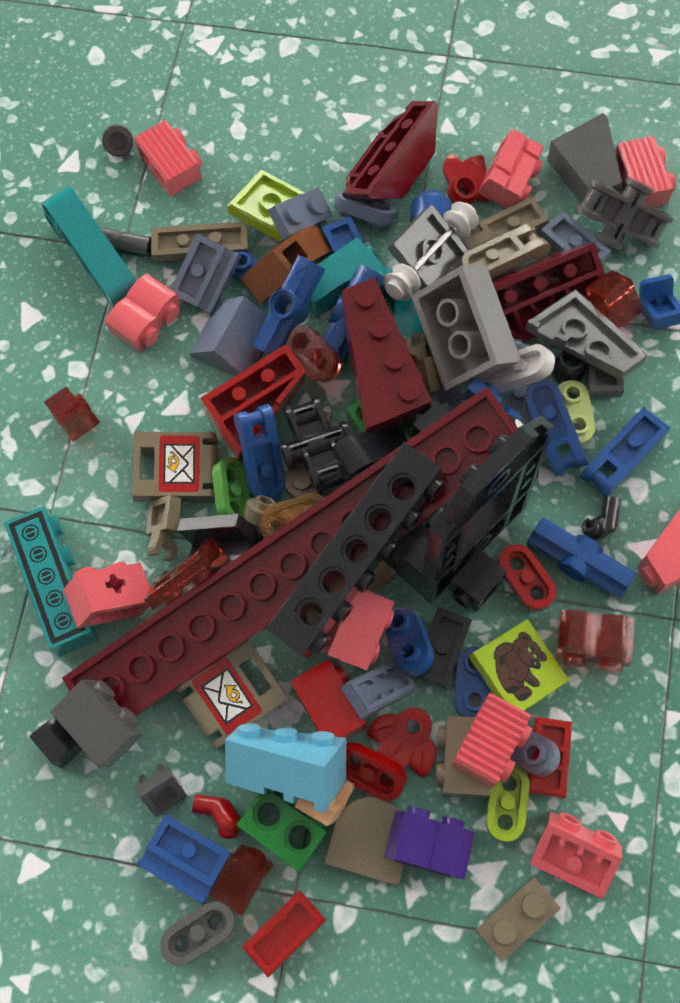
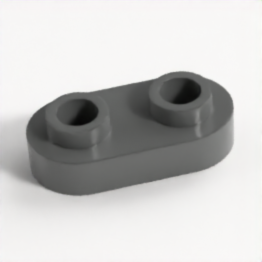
(199, 933)

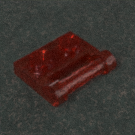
(195, 569)

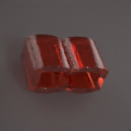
(594, 639)

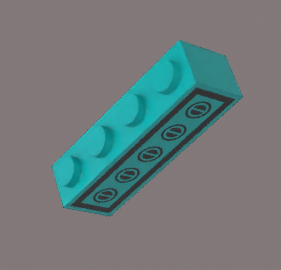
(46, 573)

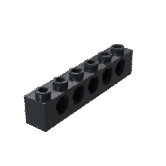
(404, 467)

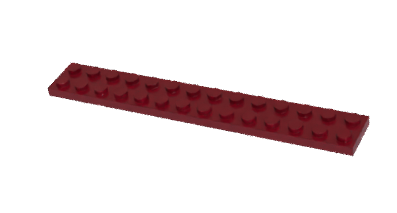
(253, 587)

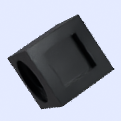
(476, 581)

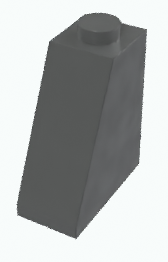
(584, 155)

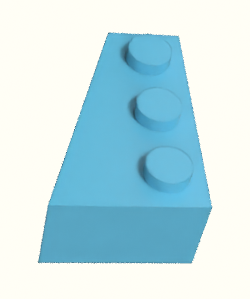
(287, 763)

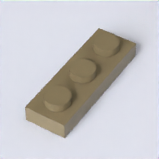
(175, 241)

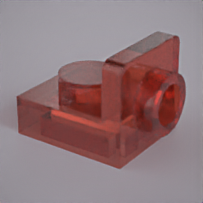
(241, 878)

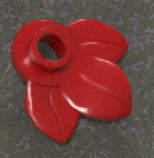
(466, 177)
(403, 746)

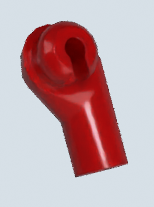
(222, 812)

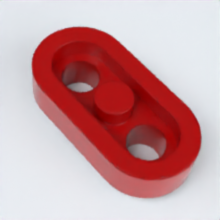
(529, 578)
(370, 772)

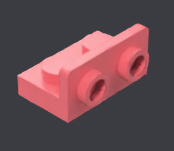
(578, 854)

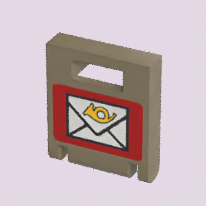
(180, 465)
(227, 698)

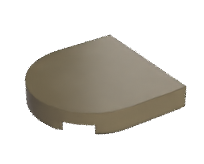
(362, 839)

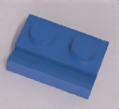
(184, 859)

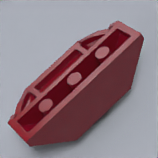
(396, 155)
(544, 282)

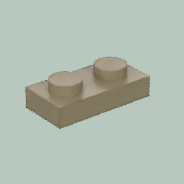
(517, 919)

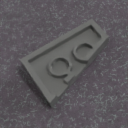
(587, 334)

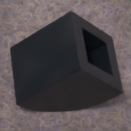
(55, 743)

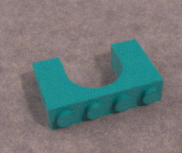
(338, 273)

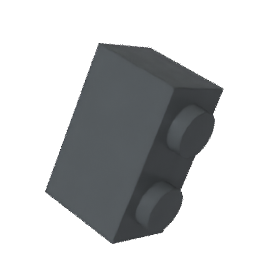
(98, 722)

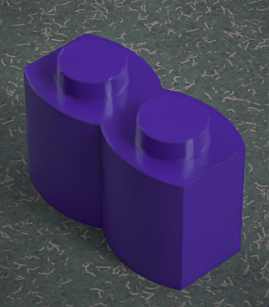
(430, 844)

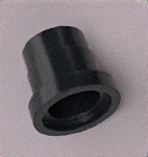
(563, 372)

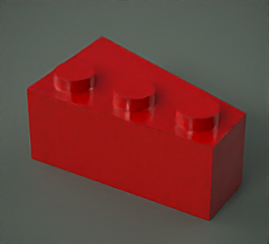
(268, 381)

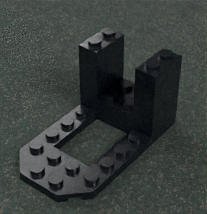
(478, 510)

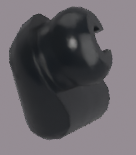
(606, 522)

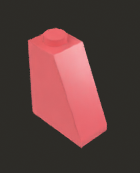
(662, 563)

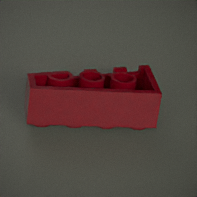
(382, 366)

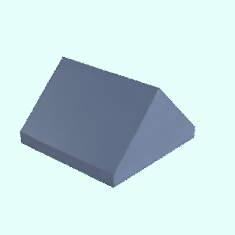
(230, 336)

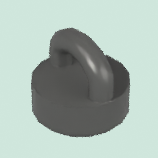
(117, 139)

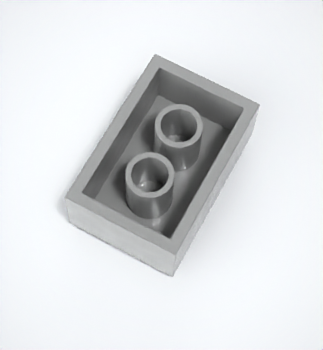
(465, 327)

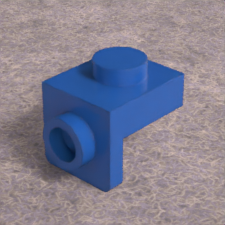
(658, 302)

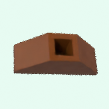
(273, 268)

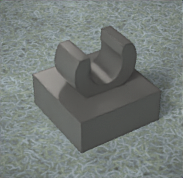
(160, 790)

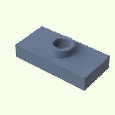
(378, 689)

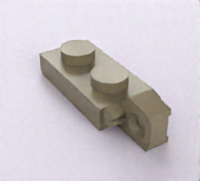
(507, 220)

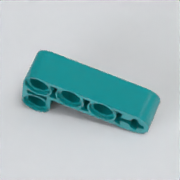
(89, 244)

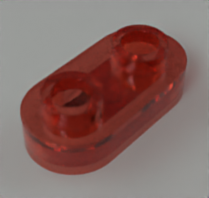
(315, 355)

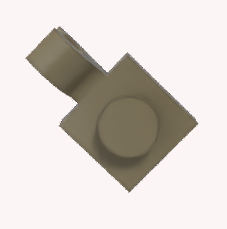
(425, 364)
(161, 523)

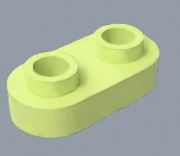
(579, 409)

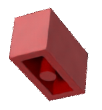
(325, 701)

